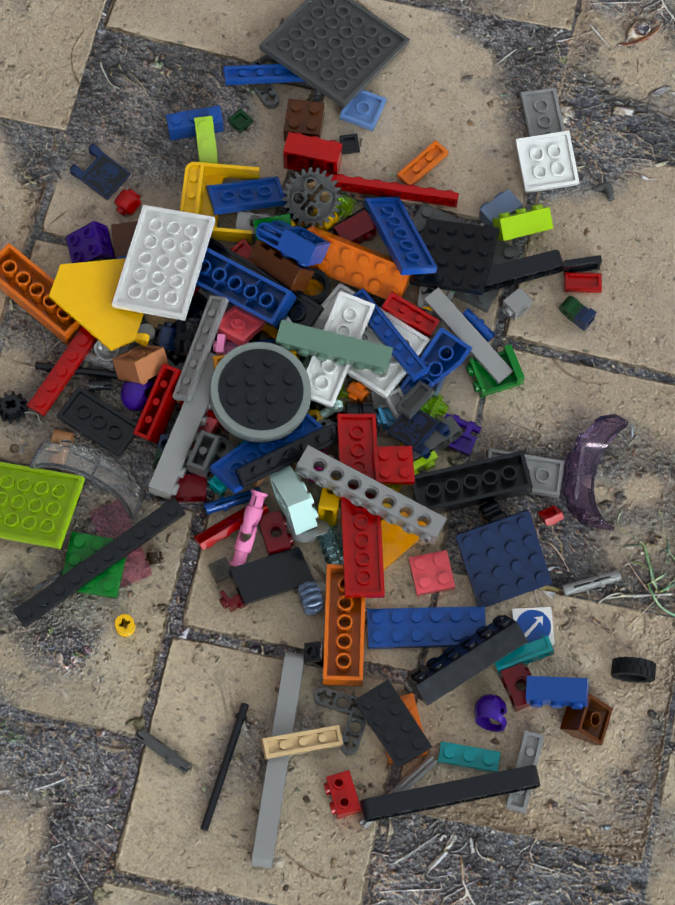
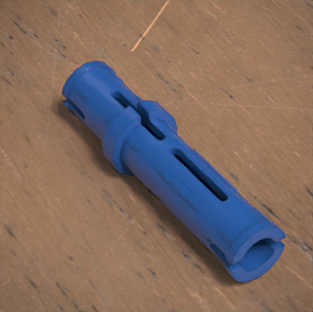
(228, 502)

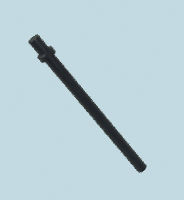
(84, 371)
(240, 718)

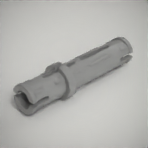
(599, 580)

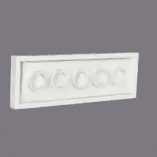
(348, 318)

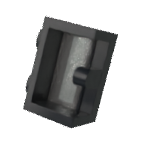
(184, 335)

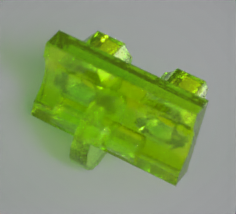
(435, 406)

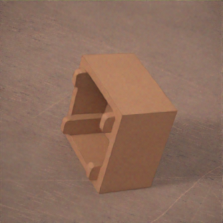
(140, 363)

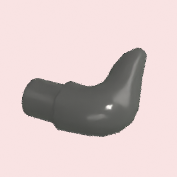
(609, 191)

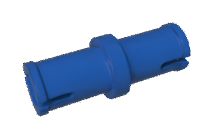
(479, 325)

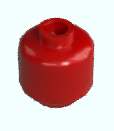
(127, 202)

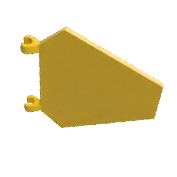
(87, 295)

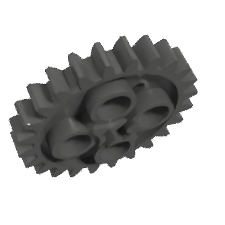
(299, 185)

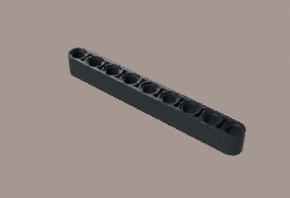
(450, 793)

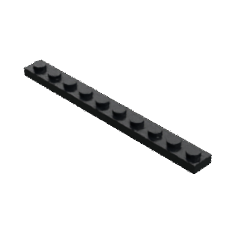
(99, 562)

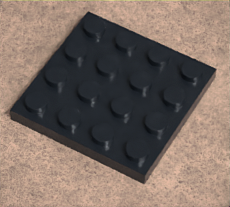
(461, 256)

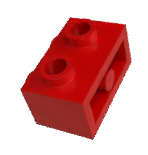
(343, 794)

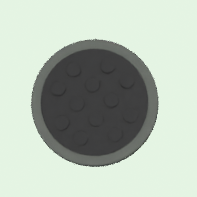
(260, 392)

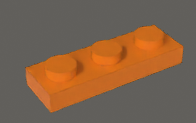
(422, 163)

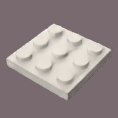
(547, 161)

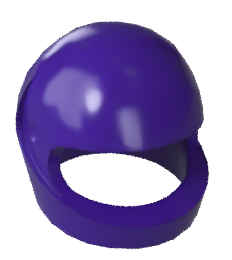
(133, 395)
(489, 707)

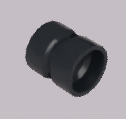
(365, 408)

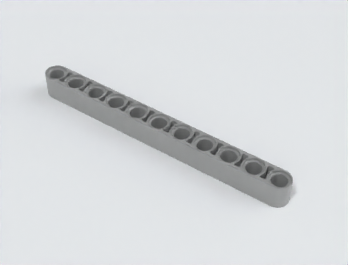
(277, 767)

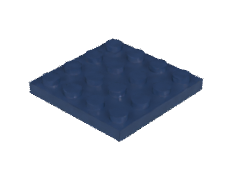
(503, 559)

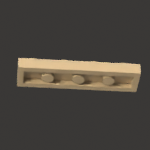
(301, 742)

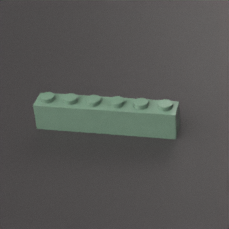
(334, 347)

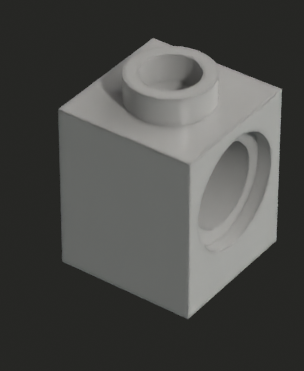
(516, 304)

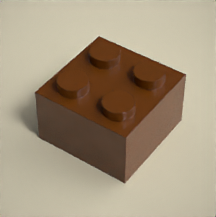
(304, 117)

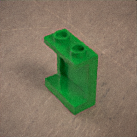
(485, 384)

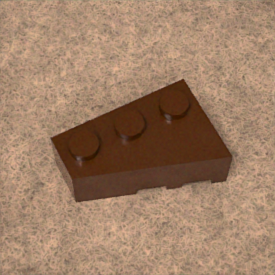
(282, 268)

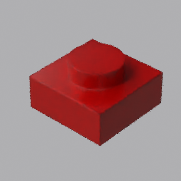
(550, 515)

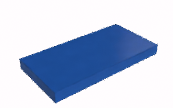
(245, 195)

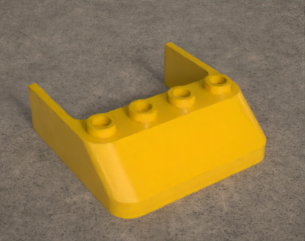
(196, 199)

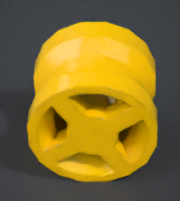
(126, 629)

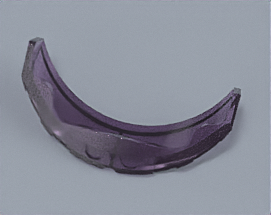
(582, 467)

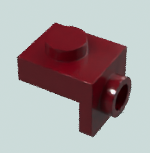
(232, 603)

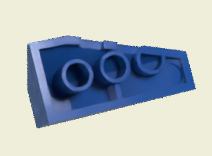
(441, 358)

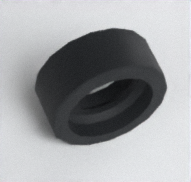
(321, 276)

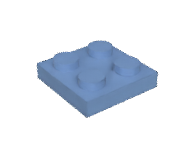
(364, 110)

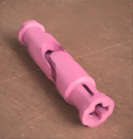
(251, 518)

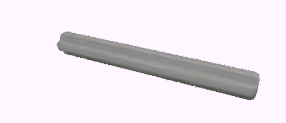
(411, 779)

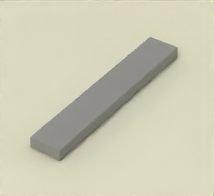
(467, 333)
(200, 348)

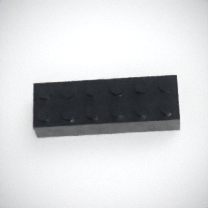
(473, 483)
(466, 659)

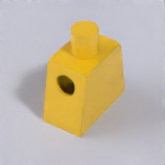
(329, 506)

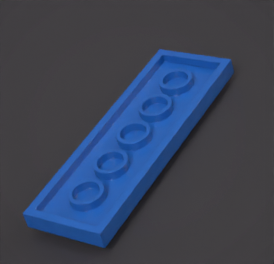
(400, 235)
(248, 451)
(422, 626)

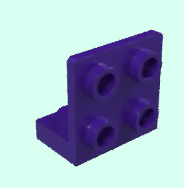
(90, 243)

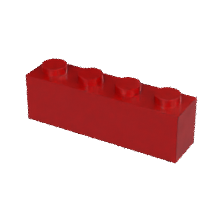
(158, 405)

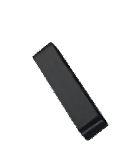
(524, 270)

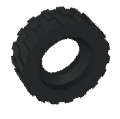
(633, 669)

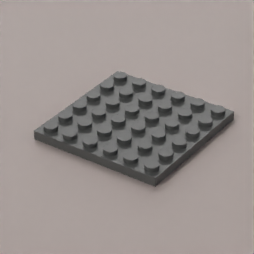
(334, 46)

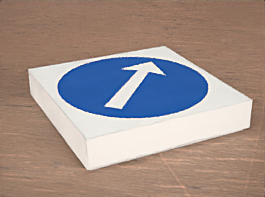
(535, 622)

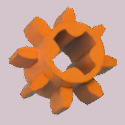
(357, 392)

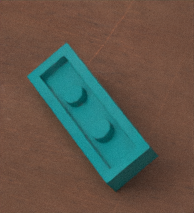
(469, 757)

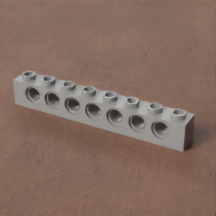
(367, 485)

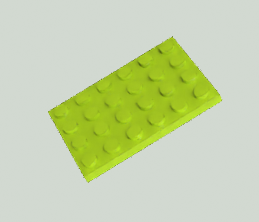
(37, 504)

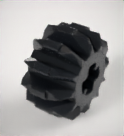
(12, 413)

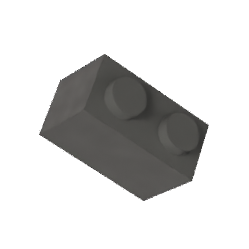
(203, 453)

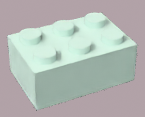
(294, 500)

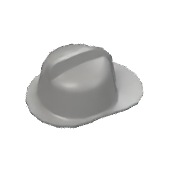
(310, 535)

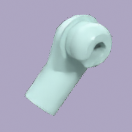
(327, 411)

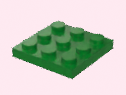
(83, 546)

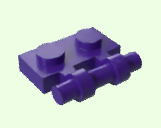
(466, 441)

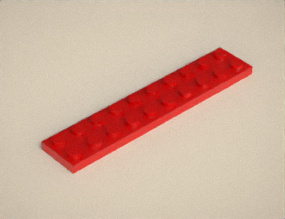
(360, 529)

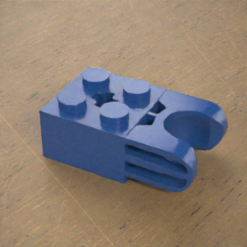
(294, 242)

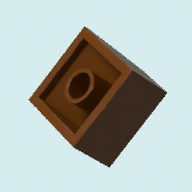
(588, 723)

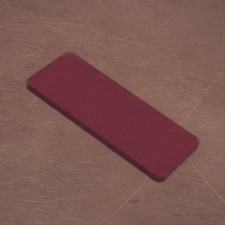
(112, 522)

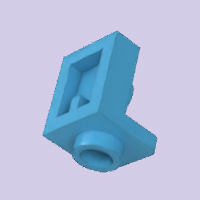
(384, 418)

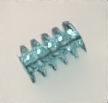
(331, 546)

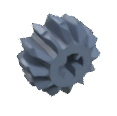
(310, 598)

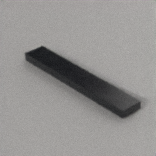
(285, 455)

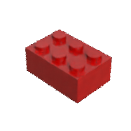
(313, 152)

